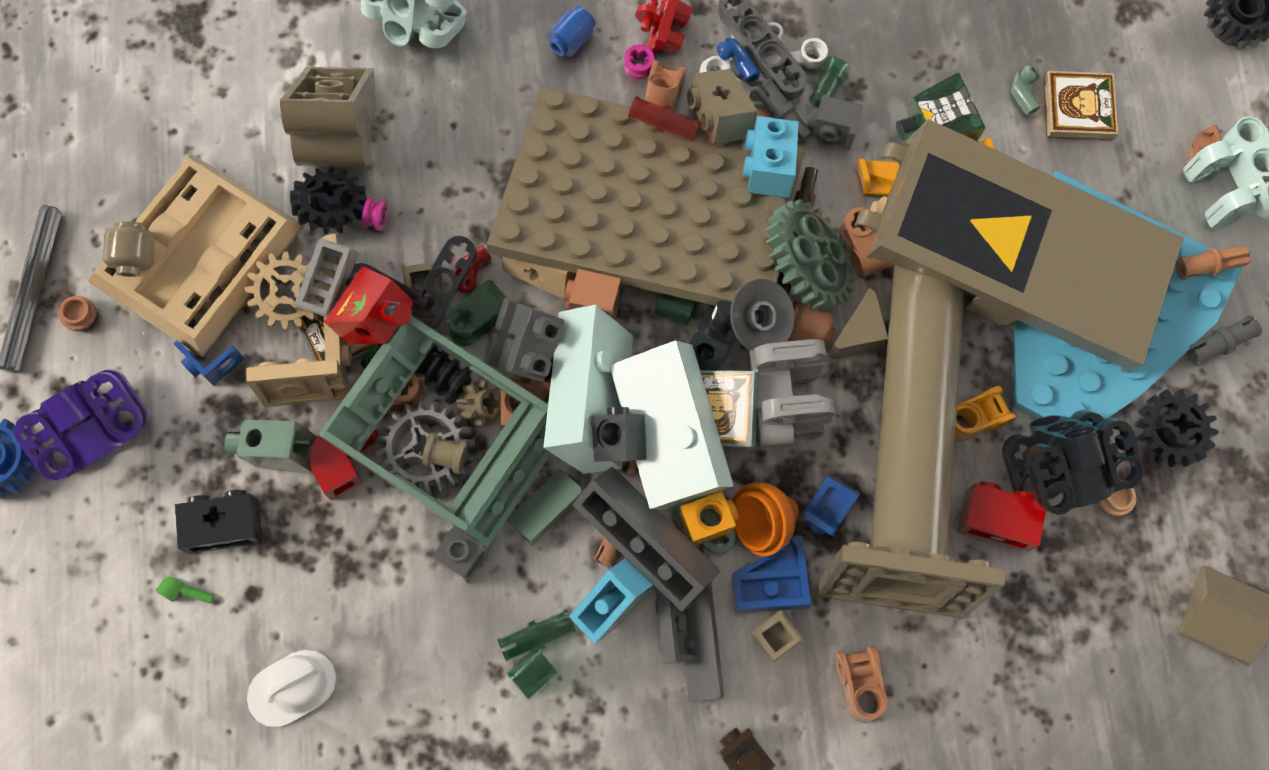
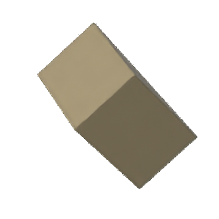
(863, 331)

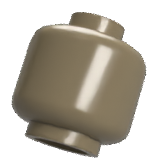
(128, 248)

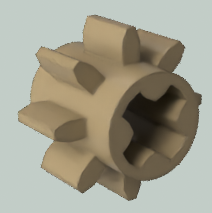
(479, 403)

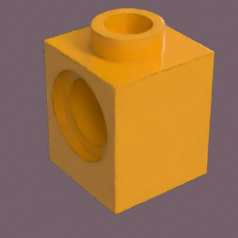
(696, 530)

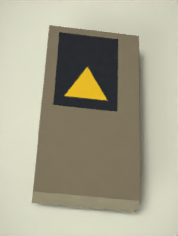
(1024, 244)

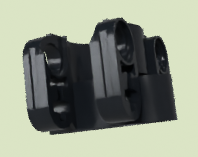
(1073, 459)

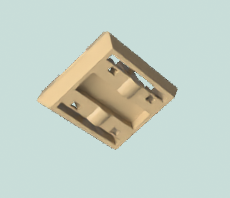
(199, 252)

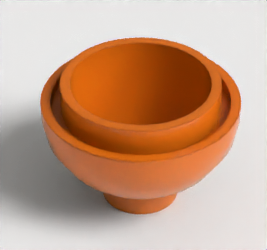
(765, 518)

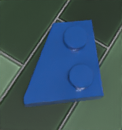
(773, 581)

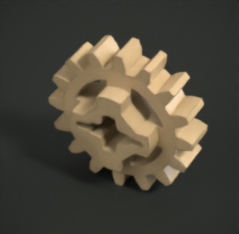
(272, 302)

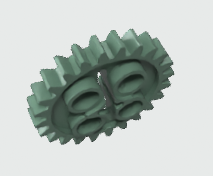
(810, 255)

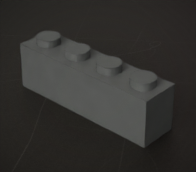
(646, 538)

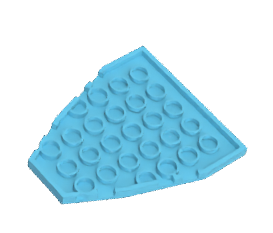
(1064, 379)

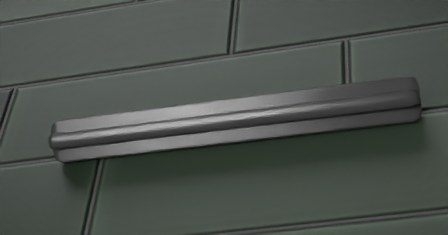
(29, 288)

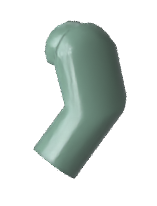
(1022, 89)

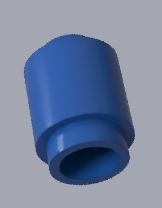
(571, 31)

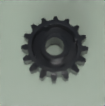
(1239, 21)

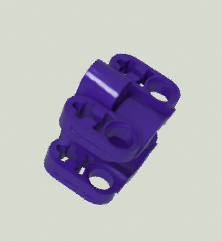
(80, 424)

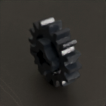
(328, 200)
(1186, 418)

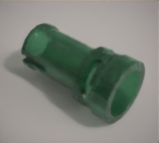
(831, 77)

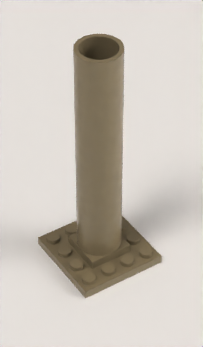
(911, 512)

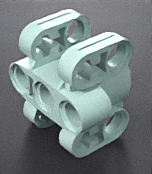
(408, 17)
(1242, 159)

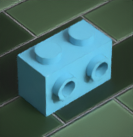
(772, 156)

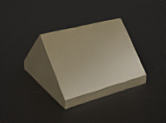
(1227, 616)

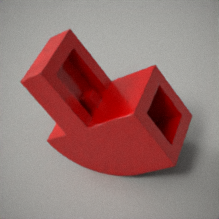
(334, 468)

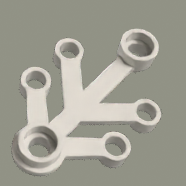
(810, 46)

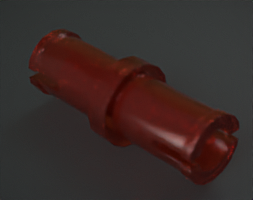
(664, 118)

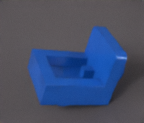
(829, 505)

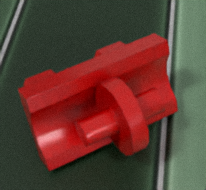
(660, 19)

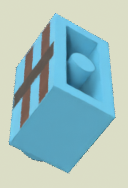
(611, 600)

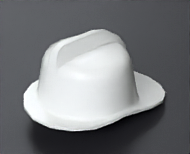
(291, 688)

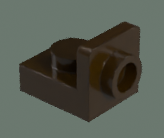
(743, 752)

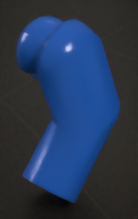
(732, 49)

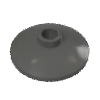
(773, 311)

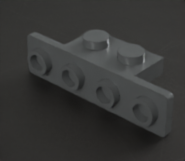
(692, 640)

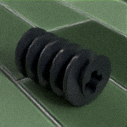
(444, 374)

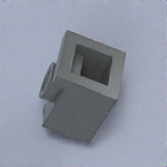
(835, 120)

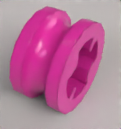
(638, 52)
(375, 214)

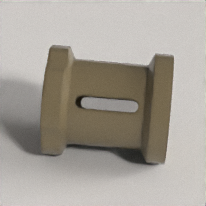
(445, 453)

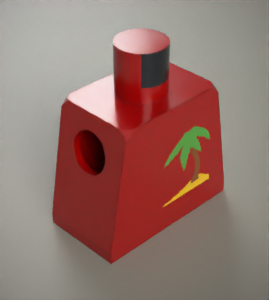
(370, 309)

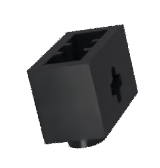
(238, 529)

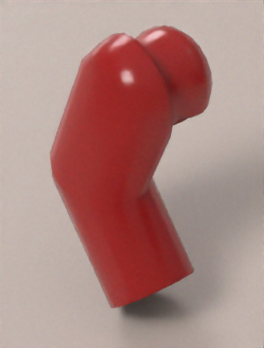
(470, 280)

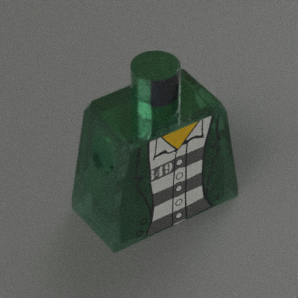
(945, 104)

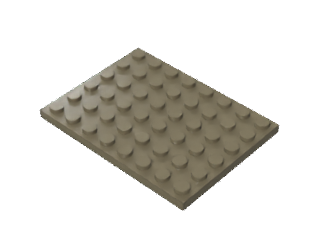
(634, 202)

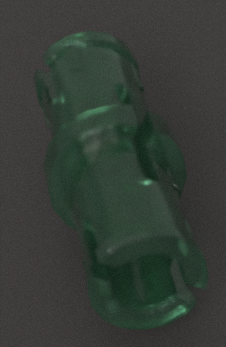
(536, 635)

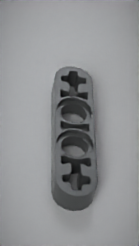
(765, 42)

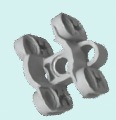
(779, 413)

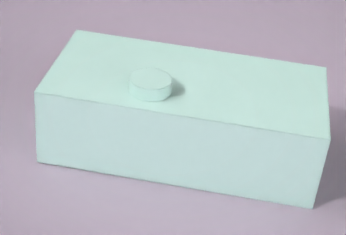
(583, 384)
(680, 430)

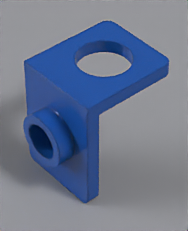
(212, 371)

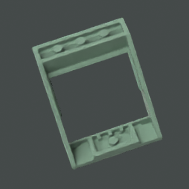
(503, 471)

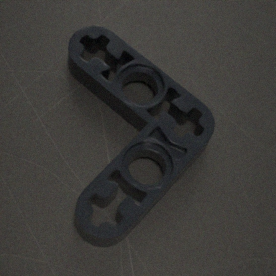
(418, 297)

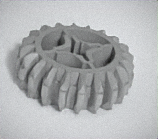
(413, 422)

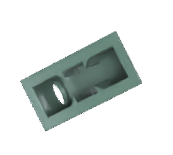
(272, 445)

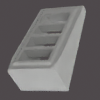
(318, 262)

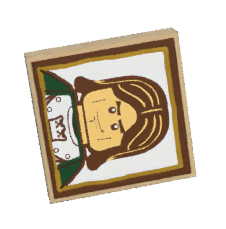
(1080, 105)

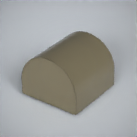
(778, 635)

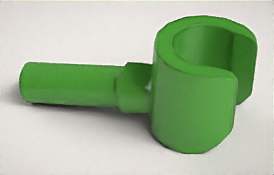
(171, 587)

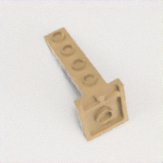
(306, 378)

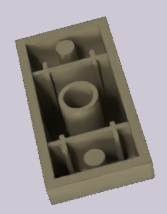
(330, 116)

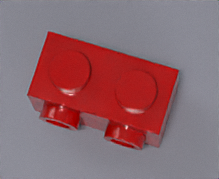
(1002, 516)

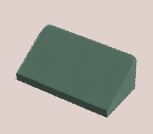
(545, 506)

